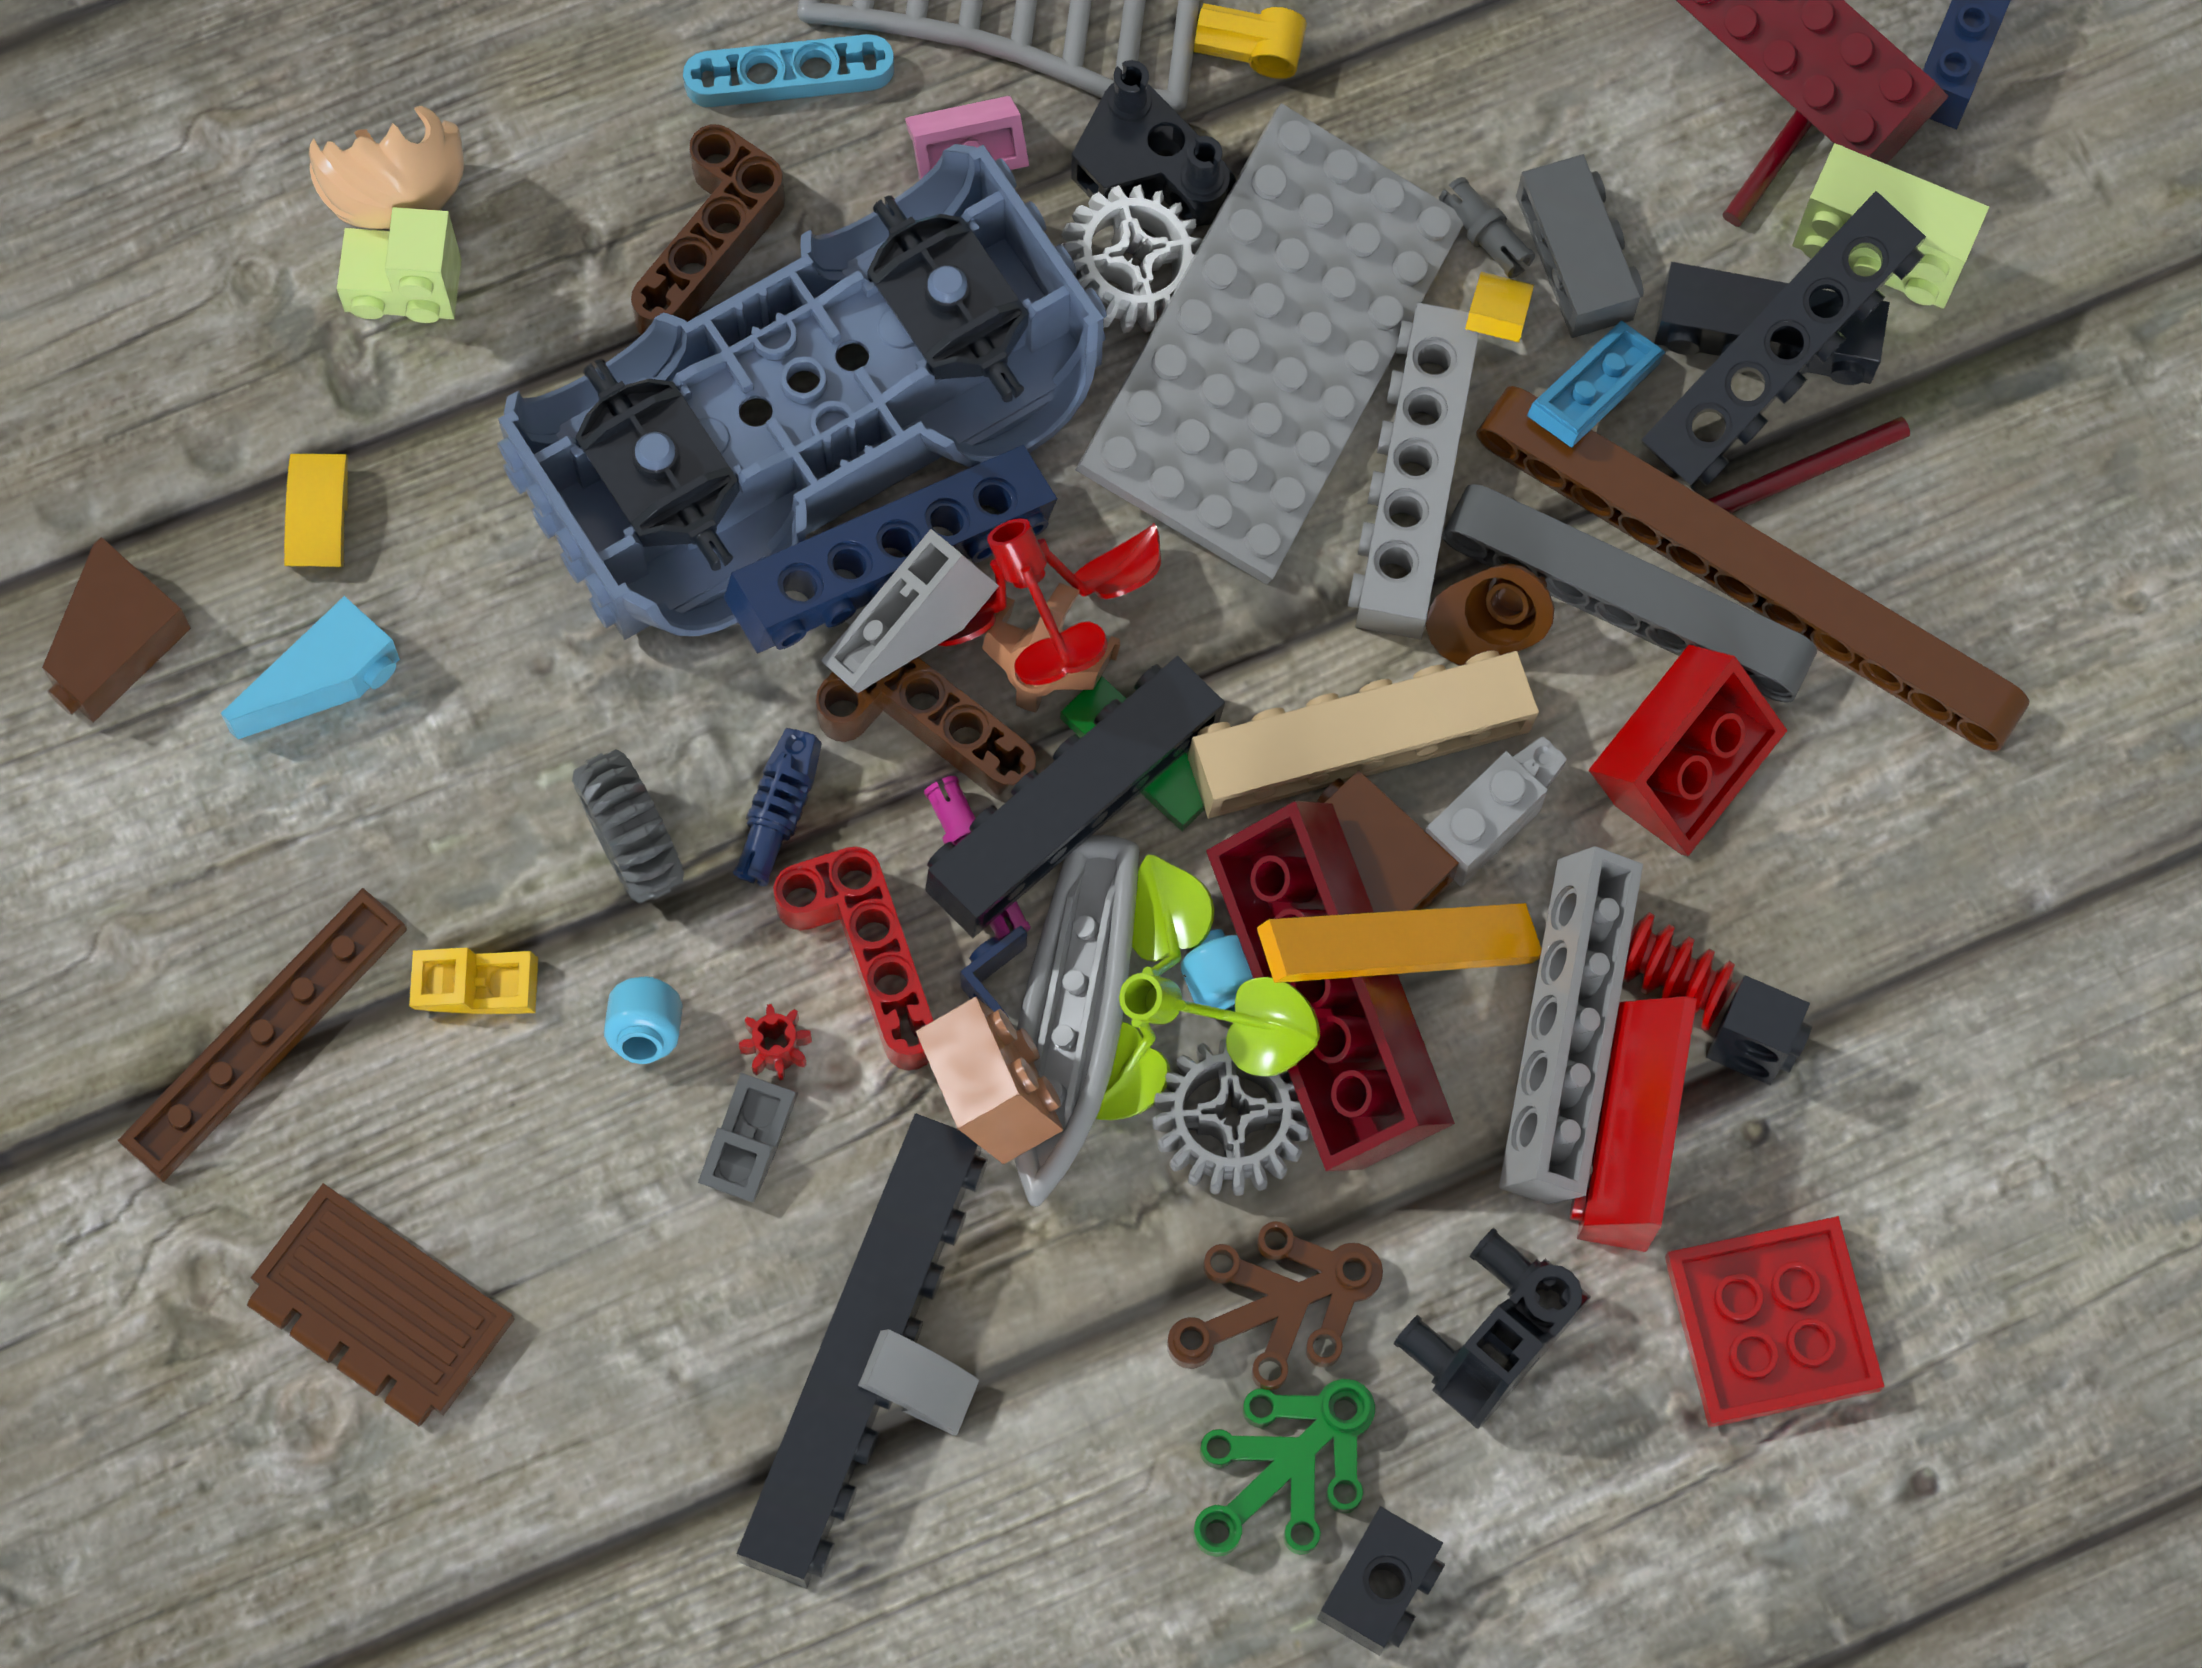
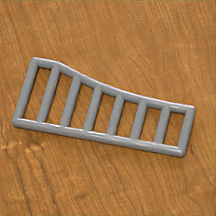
(1019, 48)

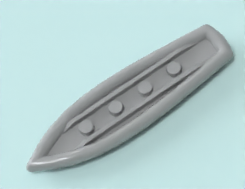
(1074, 996)

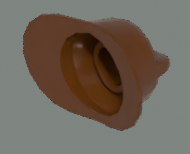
(1490, 611)

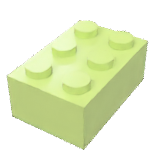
(1940, 214)

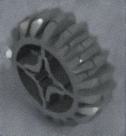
(628, 826)

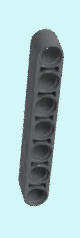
(1627, 589)

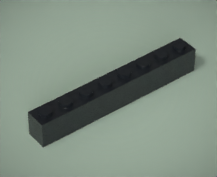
(883, 1292)

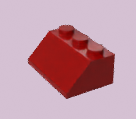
(1689, 748)

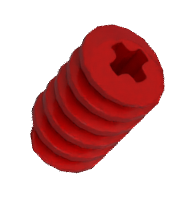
(1677, 969)

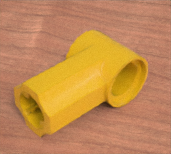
(1264, 40)

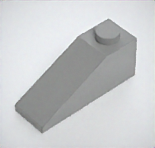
(913, 612)

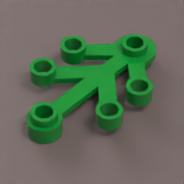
(1290, 1459)

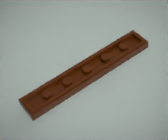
(262, 1035)

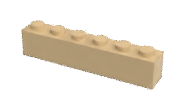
(1366, 732)

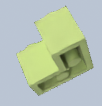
(402, 270)

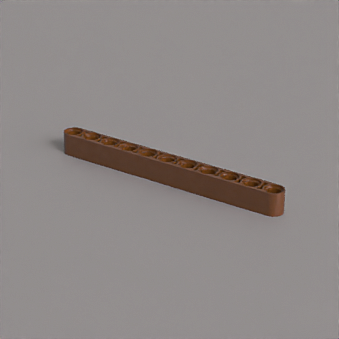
(1760, 573)

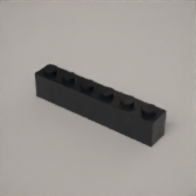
(1072, 796)

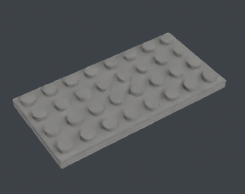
(1271, 344)

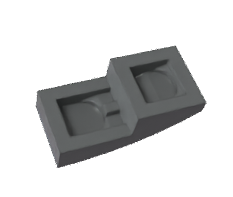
(748, 1137)

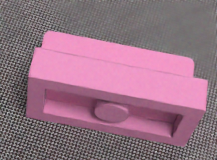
(987, 123)

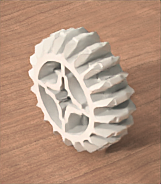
(1128, 218)

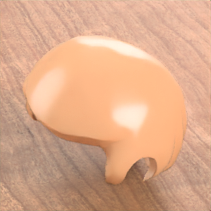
(374, 177)

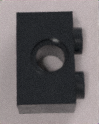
(1391, 1546)

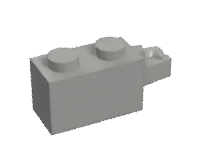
(1496, 806)

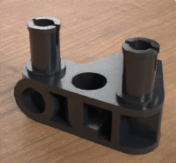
(1145, 142)
(1515, 1328)

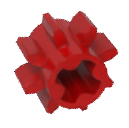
(773, 1026)

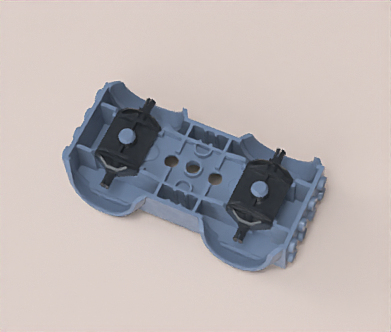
(970, 352)

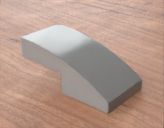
(919, 1381)

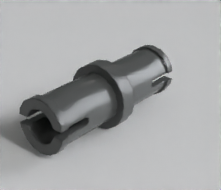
(1487, 228)

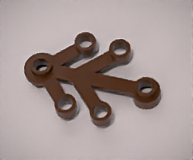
(1282, 1300)

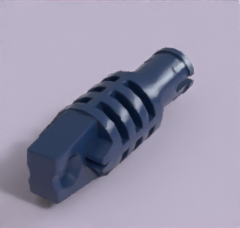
(778, 803)

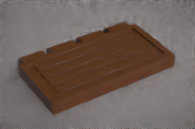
(379, 1300)

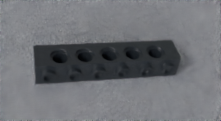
(1872, 226)

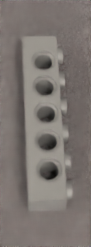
(1403, 603)
(1571, 1026)

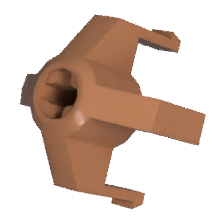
(1007, 641)

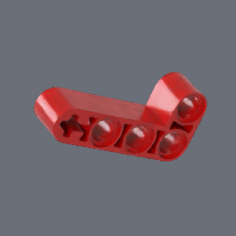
(872, 959)

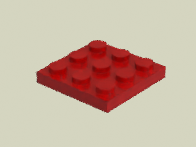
(1774, 1321)

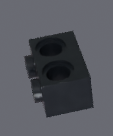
(1761, 1031)

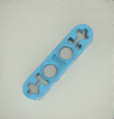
(788, 60)

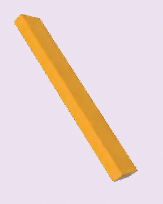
(1398, 942)

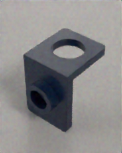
(987, 960)

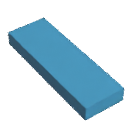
(1596, 384)

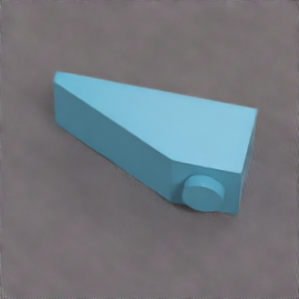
(320, 671)

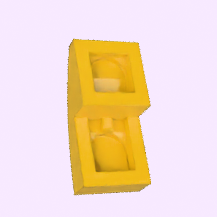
(1499, 307)
(316, 510)
(473, 983)

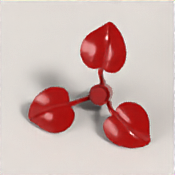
(1022, 562)

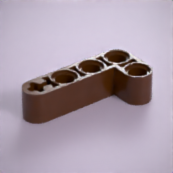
(697, 240)
(932, 725)

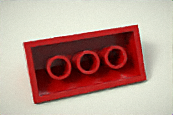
(1637, 1124)

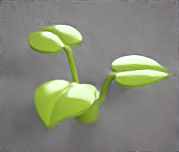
(1270, 1021)

